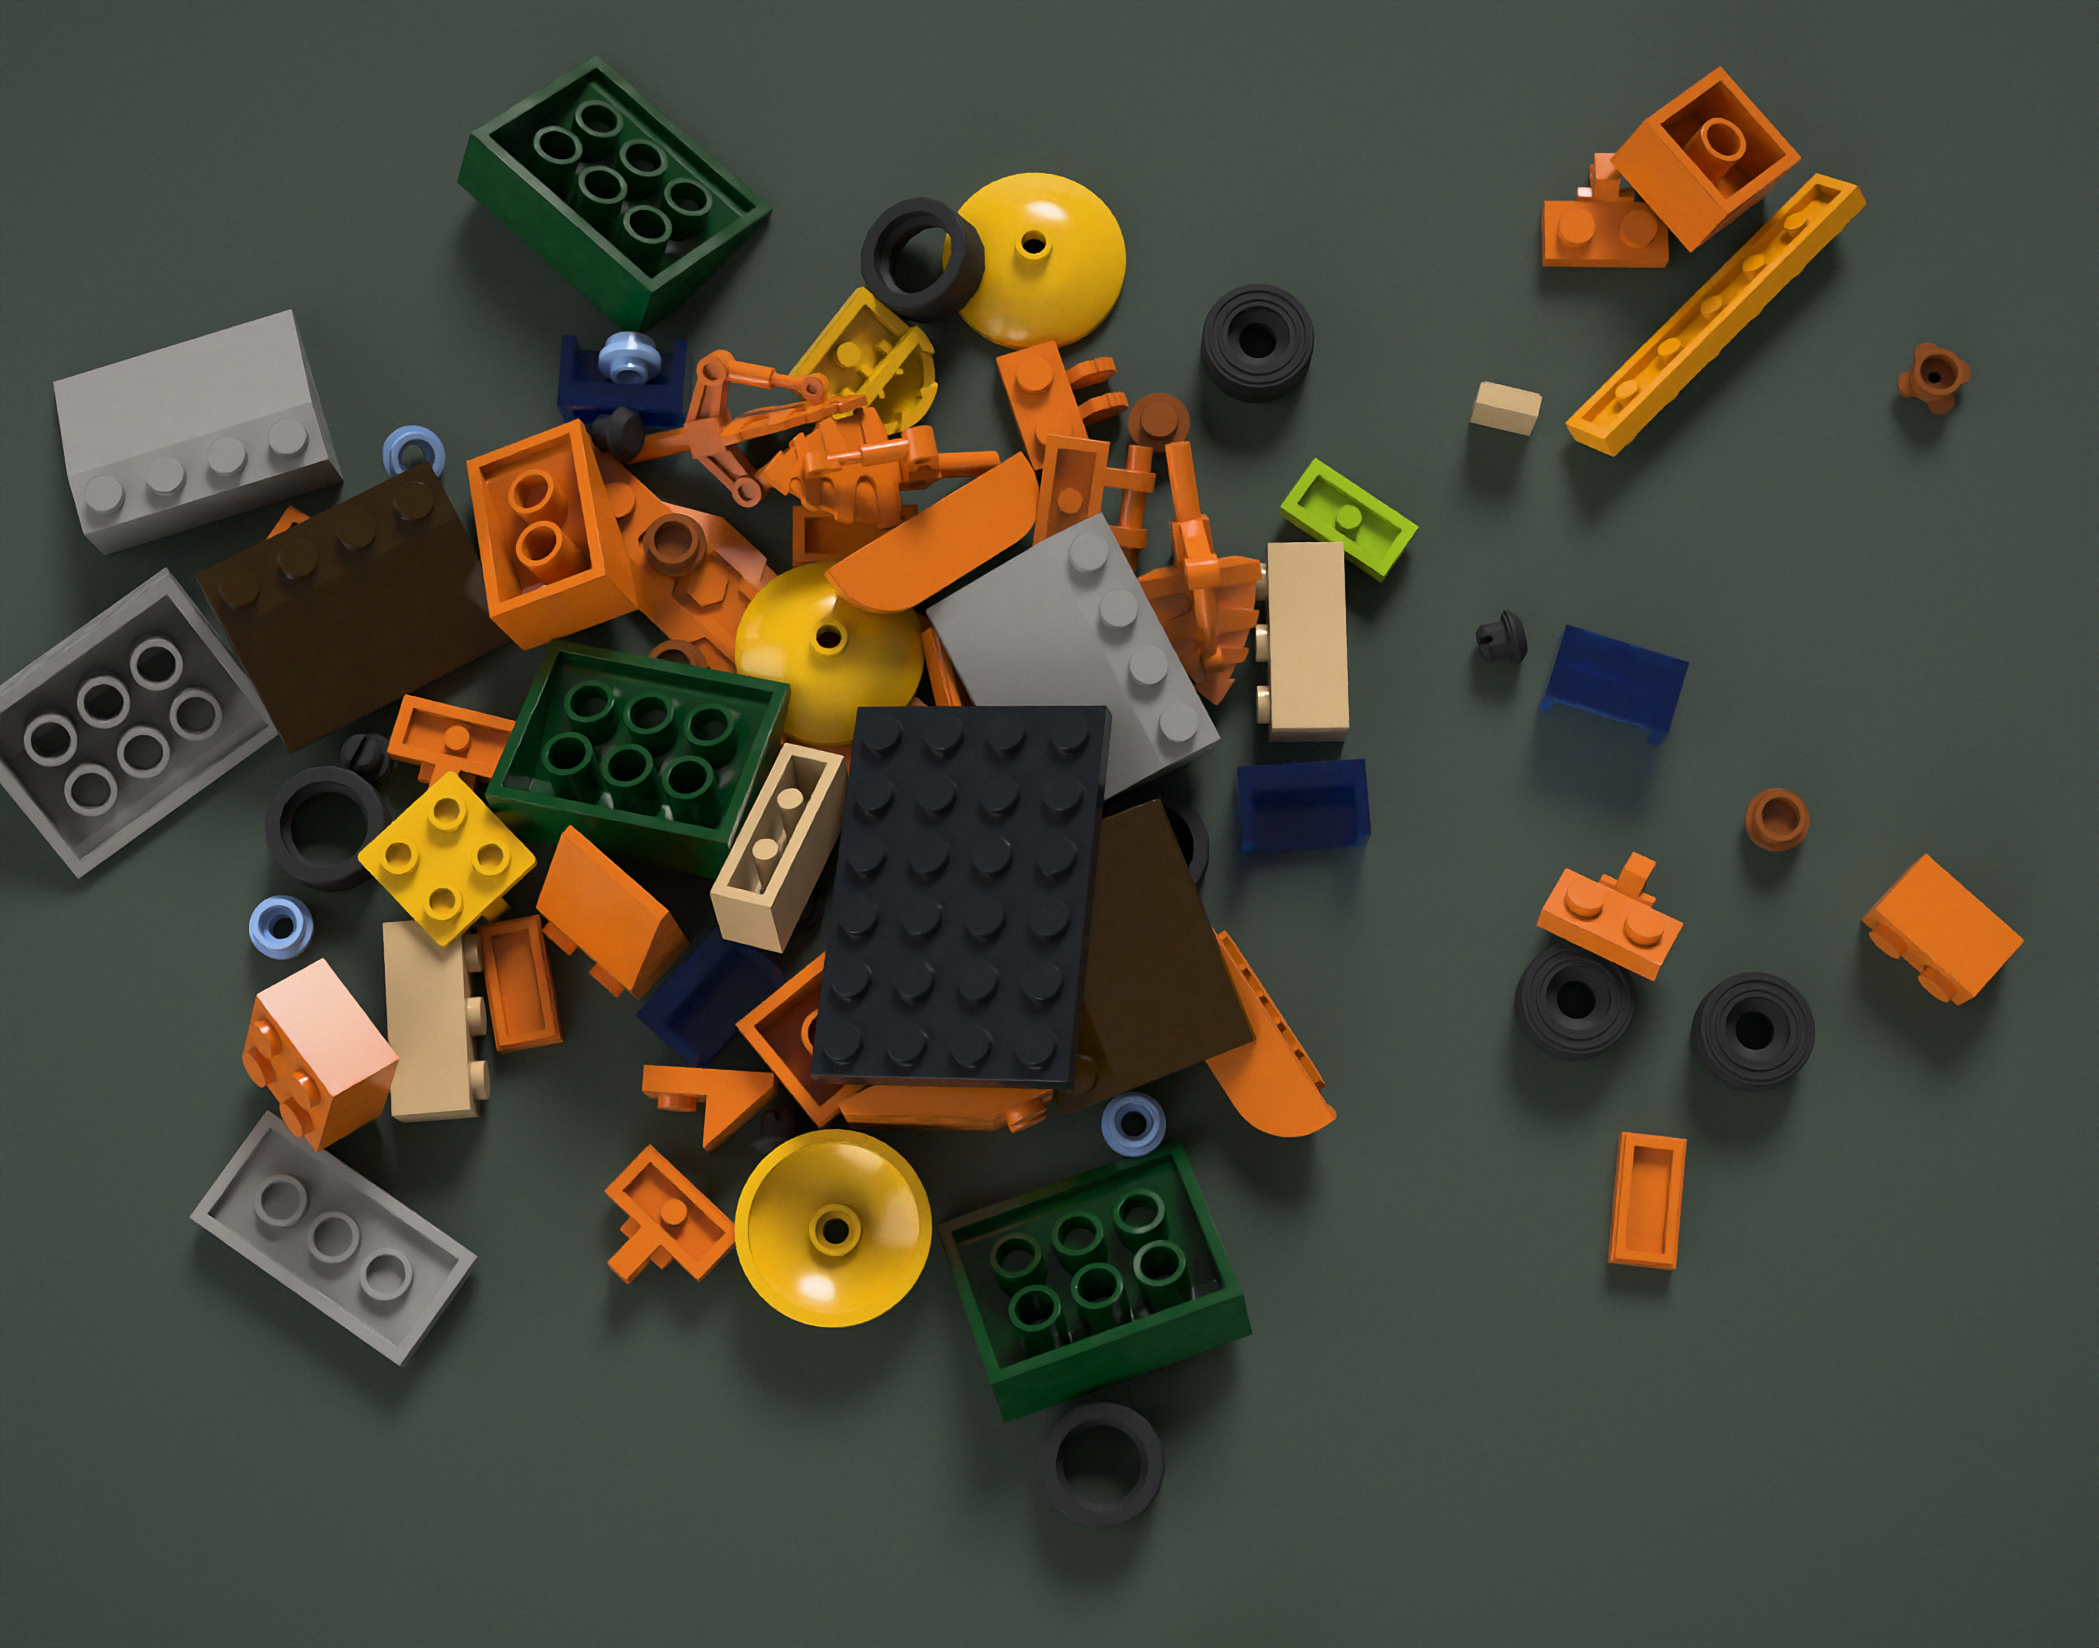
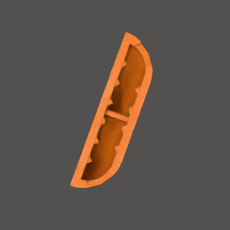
(941, 541)
(1273, 1076)

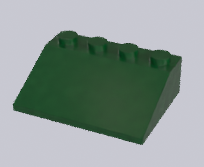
(611, 194)
(638, 756)
(1094, 1280)

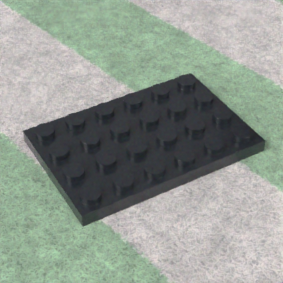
(963, 897)

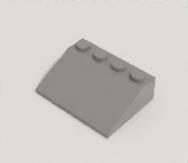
(194, 433)
(1079, 632)
(125, 723)

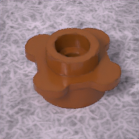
(1938, 361)

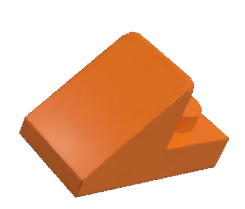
(729, 1096)

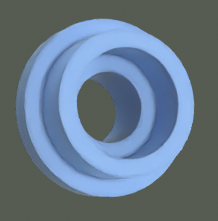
(630, 358)
(412, 435)
(263, 922)
(1141, 1105)

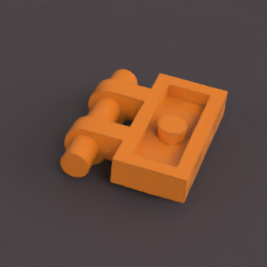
(1074, 487)

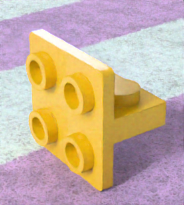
(448, 860)

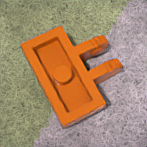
(1044, 397)

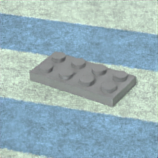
(335, 1239)

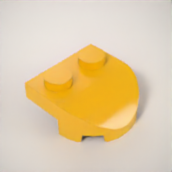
(875, 356)

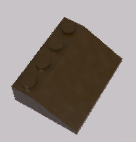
(355, 607)
(1153, 969)

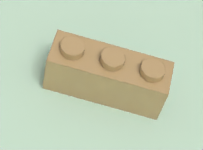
(1303, 643)
(781, 848)
(434, 1024)

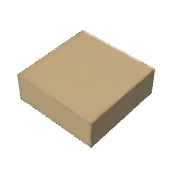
(1505, 408)

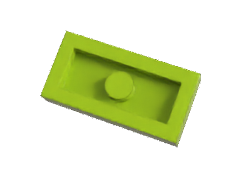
(1341, 511)

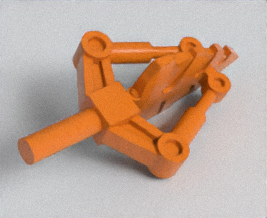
(714, 435)
(859, 473)
(1202, 598)

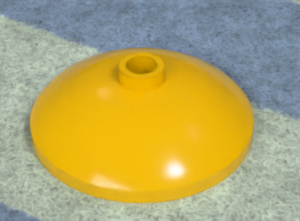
(1049, 293)
(870, 667)
(803, 1190)

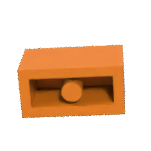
(1941, 932)

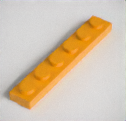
(1715, 314)

